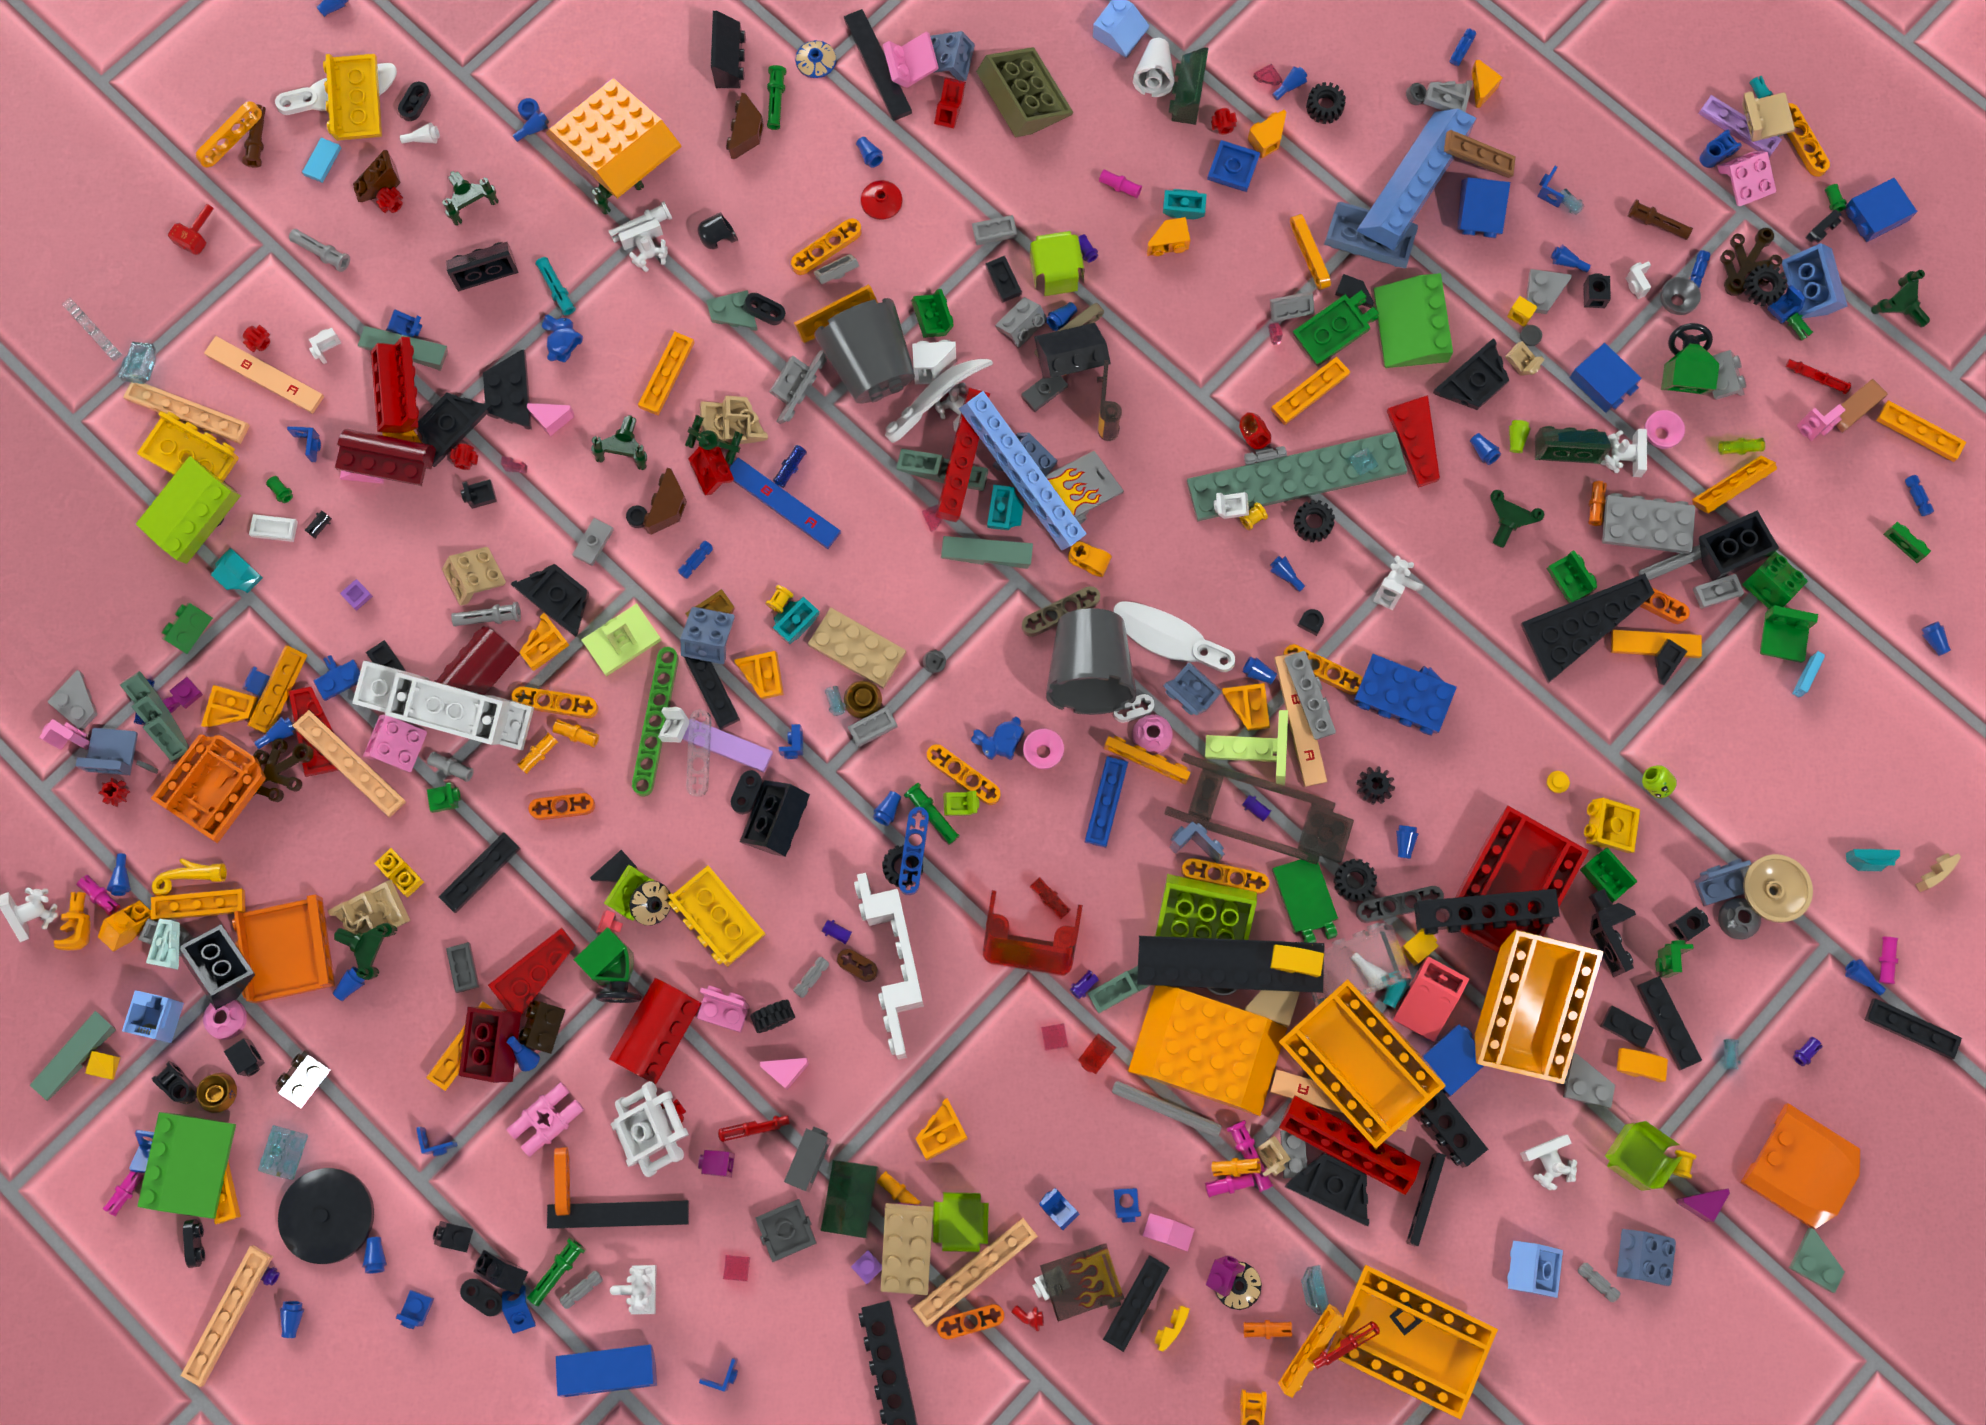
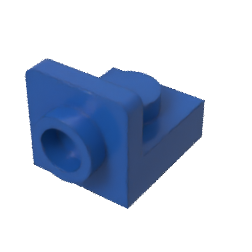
(795, 739)
(415, 1310)

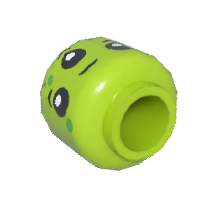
(1659, 781)

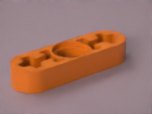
(1670, 615)
(545, 814)
(562, 1181)
(951, 1319)

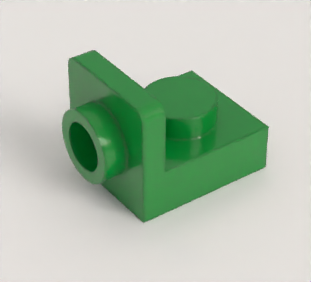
(443, 798)

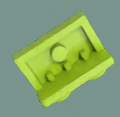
(620, 895)

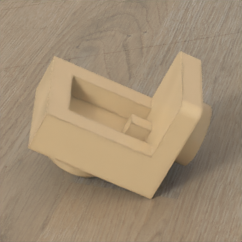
(1524, 360)
(1273, 1156)

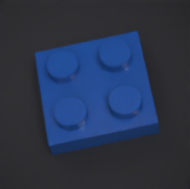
(1233, 166)

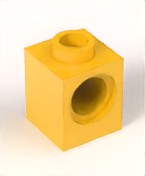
(1419, 947)

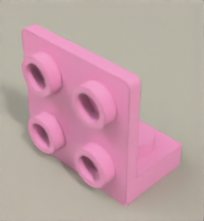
(911, 61)
(1750, 176)
(395, 743)
(723, 1009)

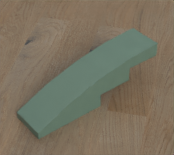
(934, 468)
(158, 719)

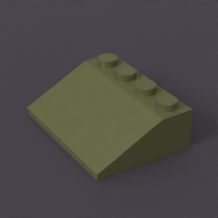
(1023, 90)

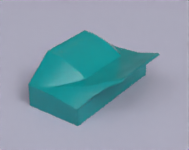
(1184, 203)
(1005, 508)
(235, 573)
(795, 619)
(1872, 859)

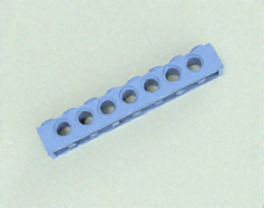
(1022, 471)

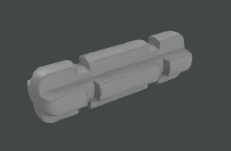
(1265, 455)
(811, 977)
(1599, 1282)
(581, 1289)

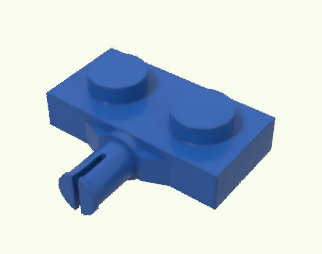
(337, 678)

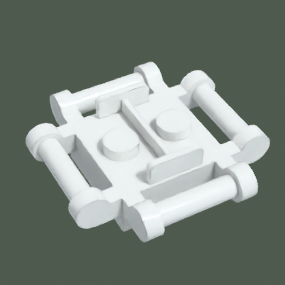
(649, 1129)

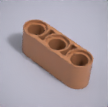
(1860, 404)

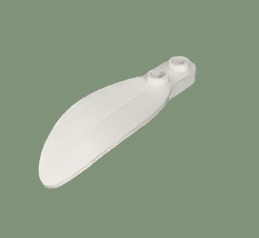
(318, 95)
(931, 395)
(1171, 636)

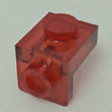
(1096, 1054)

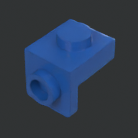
(1787, 305)
(404, 324)
(1058, 1208)

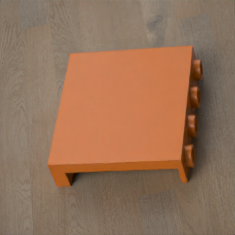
(285, 949)

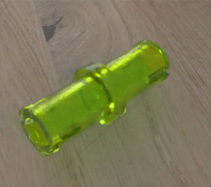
(1741, 446)

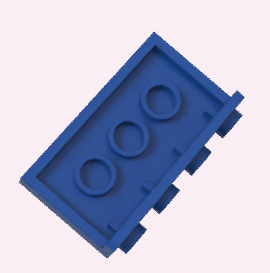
(1404, 695)

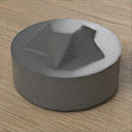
(1416, 93)
(934, 661)

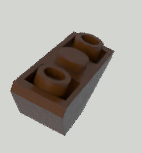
(745, 128)
(377, 176)
(666, 504)

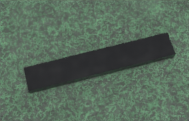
(877, 64)
(620, 1214)

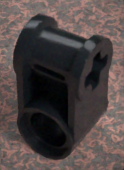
(172, 1081)

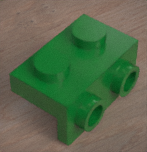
(933, 314)
(1572, 577)
(186, 628)
(1609, 874)
(1669, 958)

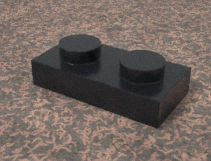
(1003, 279)
(1627, 1027)

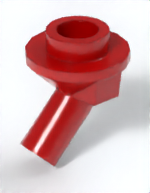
(1033, 1318)

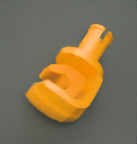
(76, 921)

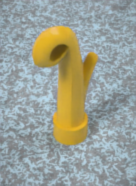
(193, 871)

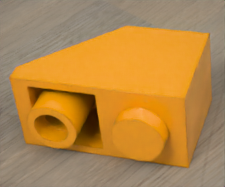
(1266, 136)
(1170, 237)
(124, 925)

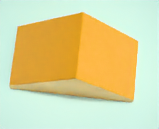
(1484, 82)

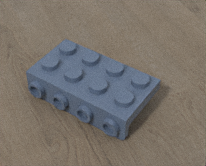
(1344, 236)

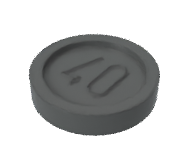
(1531, 335)
(146, 766)

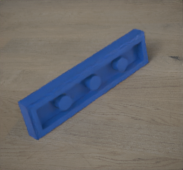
(1106, 802)

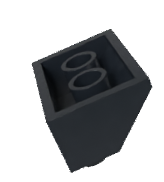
(727, 51)
(481, 266)
(1071, 350)
(1736, 546)
(775, 817)
(217, 966)

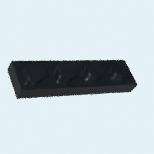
(1669, 1023)

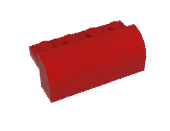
(394, 387)
(655, 1031)

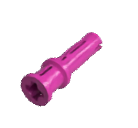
(1245, 1144)

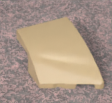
(732, 416)
(372, 909)

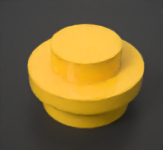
(1558, 782)

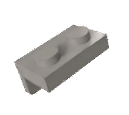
(1022, 321)
(1729, 378)

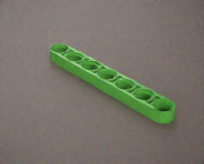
(650, 731)

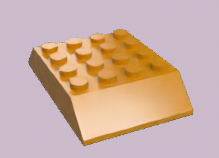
(614, 138)
(1535, 1005)
(1207, 1049)
(1362, 1063)
(1432, 1361)

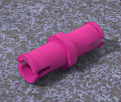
(1120, 183)
(98, 895)
(1888, 960)
(1229, 1184)
(123, 1192)

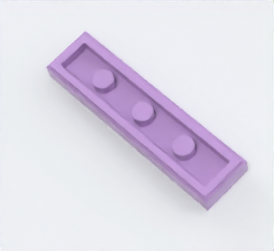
(1729, 118)
(734, 748)

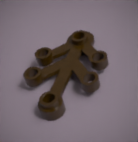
(1746, 263)
(272, 770)

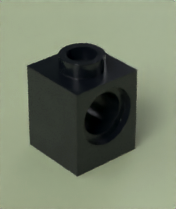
(1596, 299)
(1681, 928)
(244, 1057)

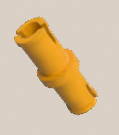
(575, 733)
(537, 753)
(1236, 1167)
(897, 1190)

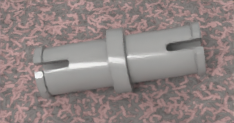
(450, 766)

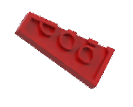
(1416, 436)
(302, 701)
(528, 976)

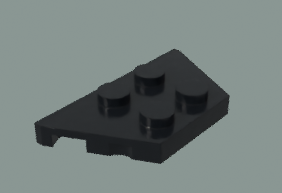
(1476, 379)
(508, 390)
(450, 422)
(556, 596)
(1334, 1187)

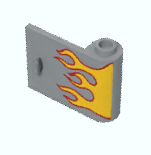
(1084, 485)

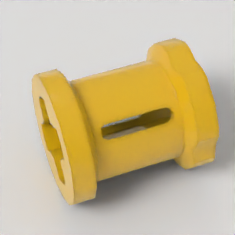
(1255, 515)
(779, 599)
(1684, 1166)

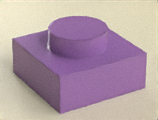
(356, 594)
(867, 1266)

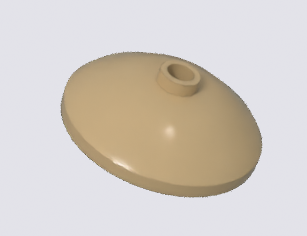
(1791, 887)

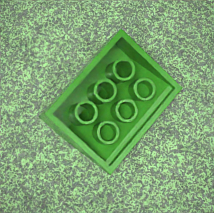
(1413, 322)
(186, 1165)

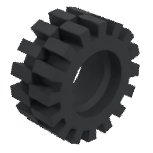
(1326, 92)
(1769, 274)
(1314, 533)
(888, 866)
(1349, 892)
(772, 1016)

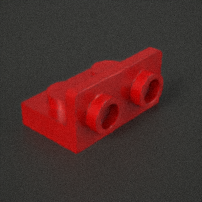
(710, 469)

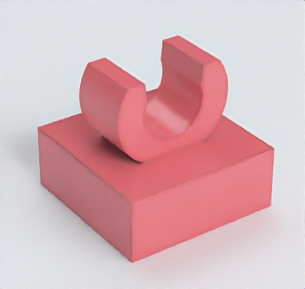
(607, 921)

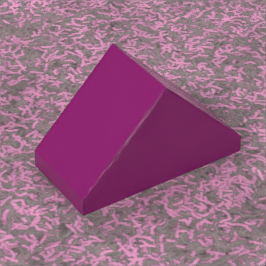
(1706, 1204)

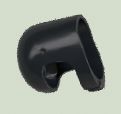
(715, 229)

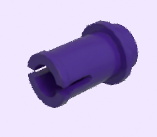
(1089, 253)
(1256, 807)
(836, 931)
(1084, 984)
(1808, 1050)
(270, 1276)

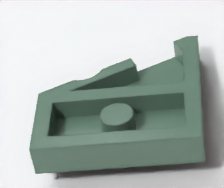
(730, 311)
(1817, 1263)

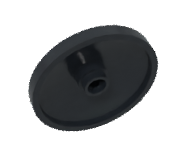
(326, 1216)

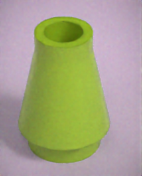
(1518, 435)

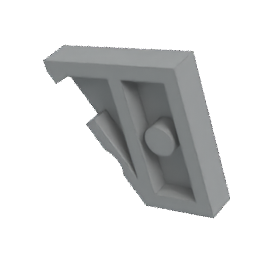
(1448, 95)
(1545, 288)
(74, 701)
(1588, 1084)

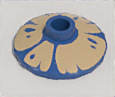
(815, 66)

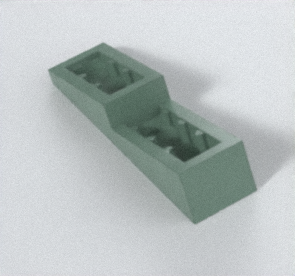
(425, 352)
(987, 551)
(1116, 990)
(72, 1055)

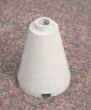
(1155, 69)

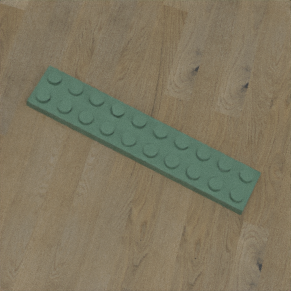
(1298, 475)

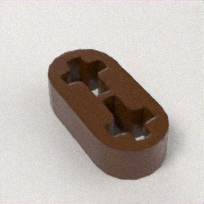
(860, 960)

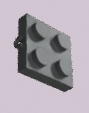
(786, 1230)

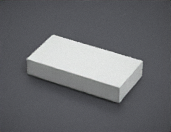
(273, 528)

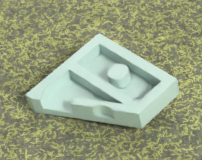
(165, 945)

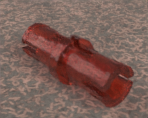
(1050, 898)

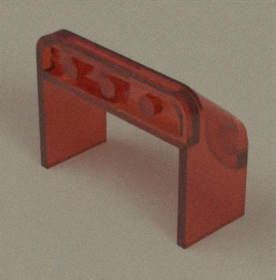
(1029, 953)

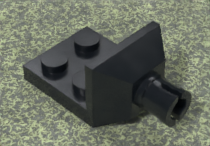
(1605, 936)

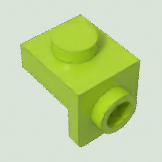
(960, 803)

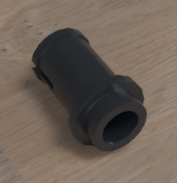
(318, 524)

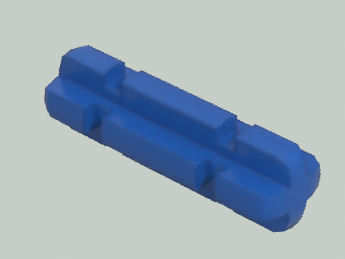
(1463, 47)
(1700, 267)
(1919, 495)
(695, 559)

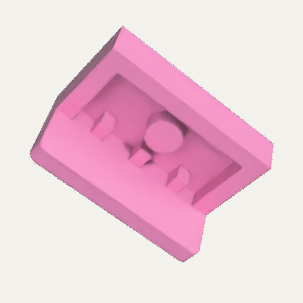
(1815, 423)
(59, 734)

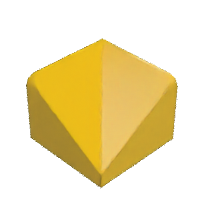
(1522, 311)
(102, 1065)

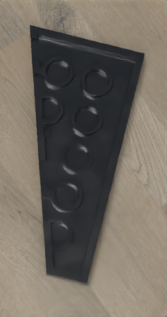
(1573, 629)

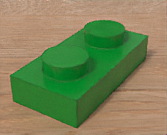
(1908, 543)

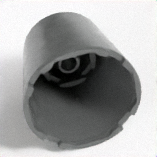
(868, 350)
(1091, 663)

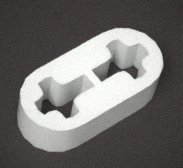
(1135, 713)

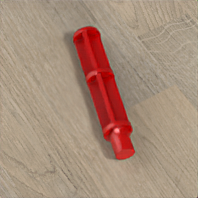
(1823, 378)
(753, 1128)
(1346, 1345)

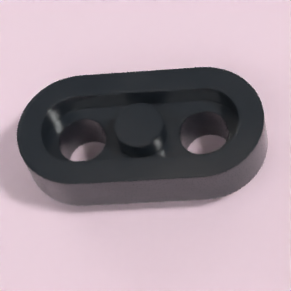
(413, 102)
(1819, 231)
(764, 308)
(746, 791)
(193, 1249)
(481, 1297)

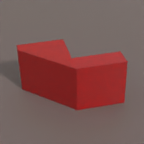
(950, 103)

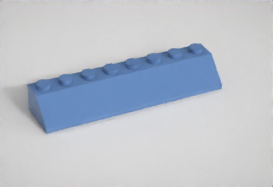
(1414, 179)

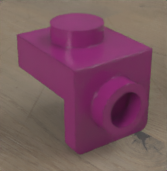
(1224, 1274)

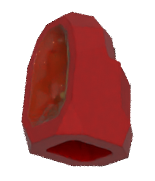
(1255, 431)

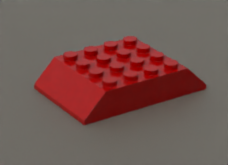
(1519, 858)

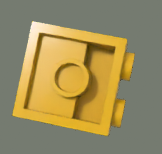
(1612, 825)

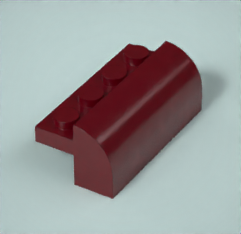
(384, 457)
(479, 662)

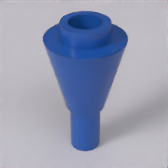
(1294, 79)
(535, 124)
(1565, 257)
(1283, 569)
(280, 730)
(119, 881)
(1860, 973)
(525, 1057)

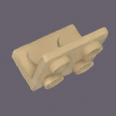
(1767, 115)
(472, 573)

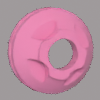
(1670, 423)
(1046, 738)
(1152, 745)
(232, 1026)

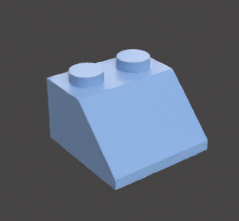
(1120, 26)
(1535, 1268)

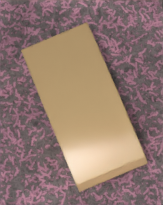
(1940, 870)

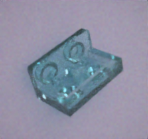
(283, 1152)

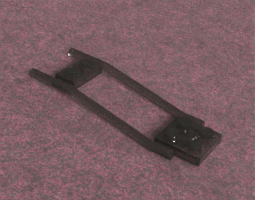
(1323, 832)

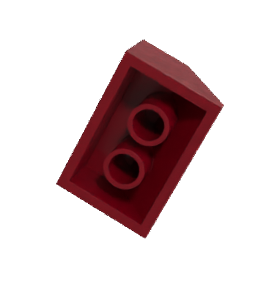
(485, 1045)

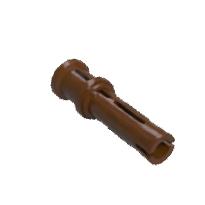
(253, 143)
(1637, 210)

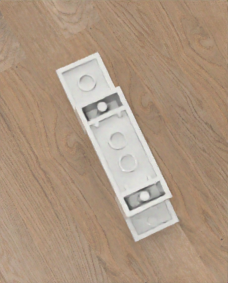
(443, 706)
(900, 996)

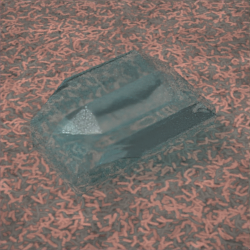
(138, 363)
(1314, 1289)

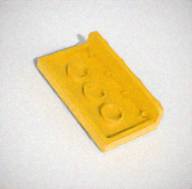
(352, 96)
(174, 442)
(716, 916)

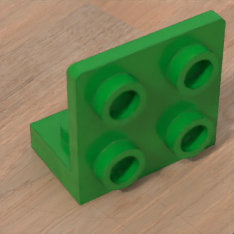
(1775, 581)
(1786, 633)

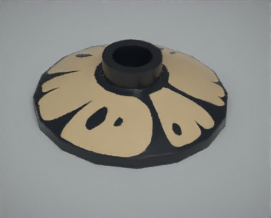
(642, 901)
(1248, 1294)

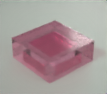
(1054, 1037)
(736, 1268)

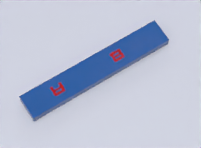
(784, 503)

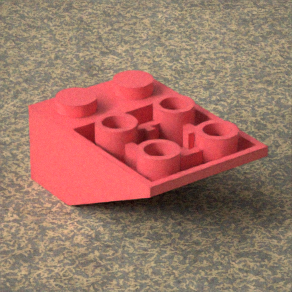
(1430, 998)

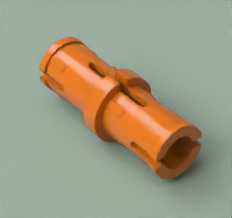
(1597, 503)
(1267, 1329)

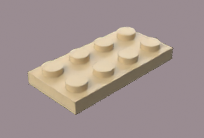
(857, 648)
(906, 1249)

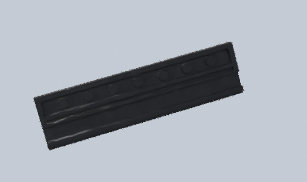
(1220, 964)

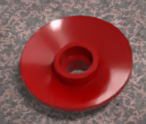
(881, 207)

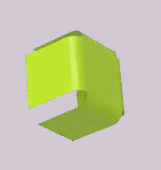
(1059, 259)
(1640, 1157)
(961, 1222)

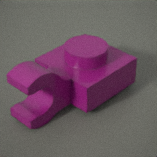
(183, 694)

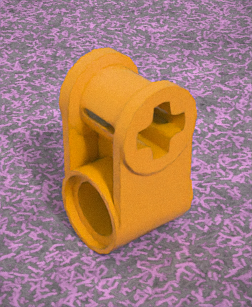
(1091, 559)
(1252, 1410)

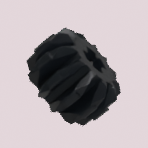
(1367, 781)

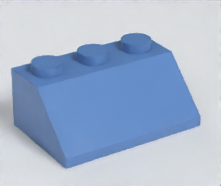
(1818, 279)

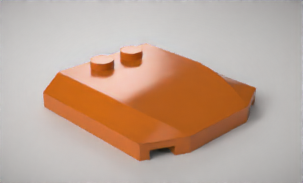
(211, 785)
(1804, 1168)

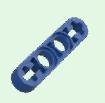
(916, 851)

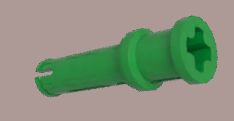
(776, 88)
(920, 799)
(562, 1263)

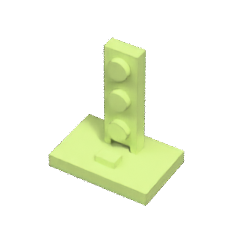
(621, 639)
(1253, 748)

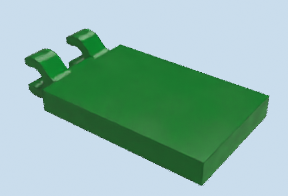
(1335, 327)
(1306, 899)

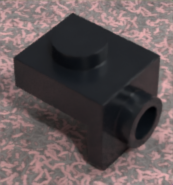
(478, 493)
(452, 1236)

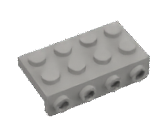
(1648, 523)

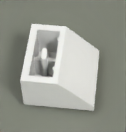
(932, 359)

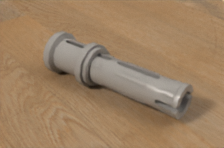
(326, 253)
(496, 614)

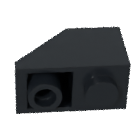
(500, 1272)

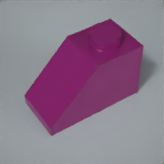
(716, 1163)

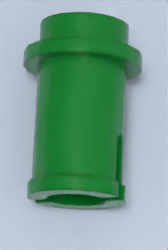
(1835, 198)
(1798, 325)
(279, 489)

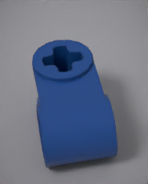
(1721, 148)

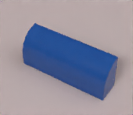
(605, 1371)

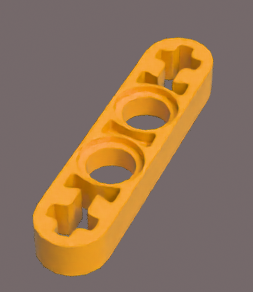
(225, 131)
(1807, 138)
(829, 249)
(1310, 252)
(1324, 666)
(555, 700)
(961, 777)
(1225, 873)

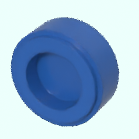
(527, 108)

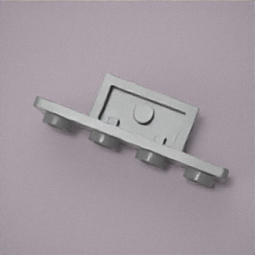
(793, 382)
(1310, 696)

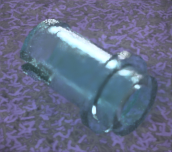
(1571, 202)
(837, 707)
(1731, 1054)

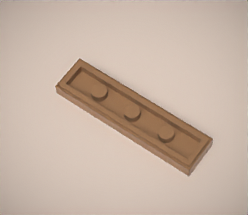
(1479, 153)

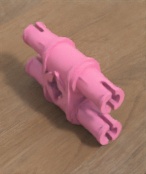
(533, 1117)

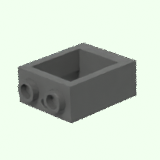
(808, 1159)

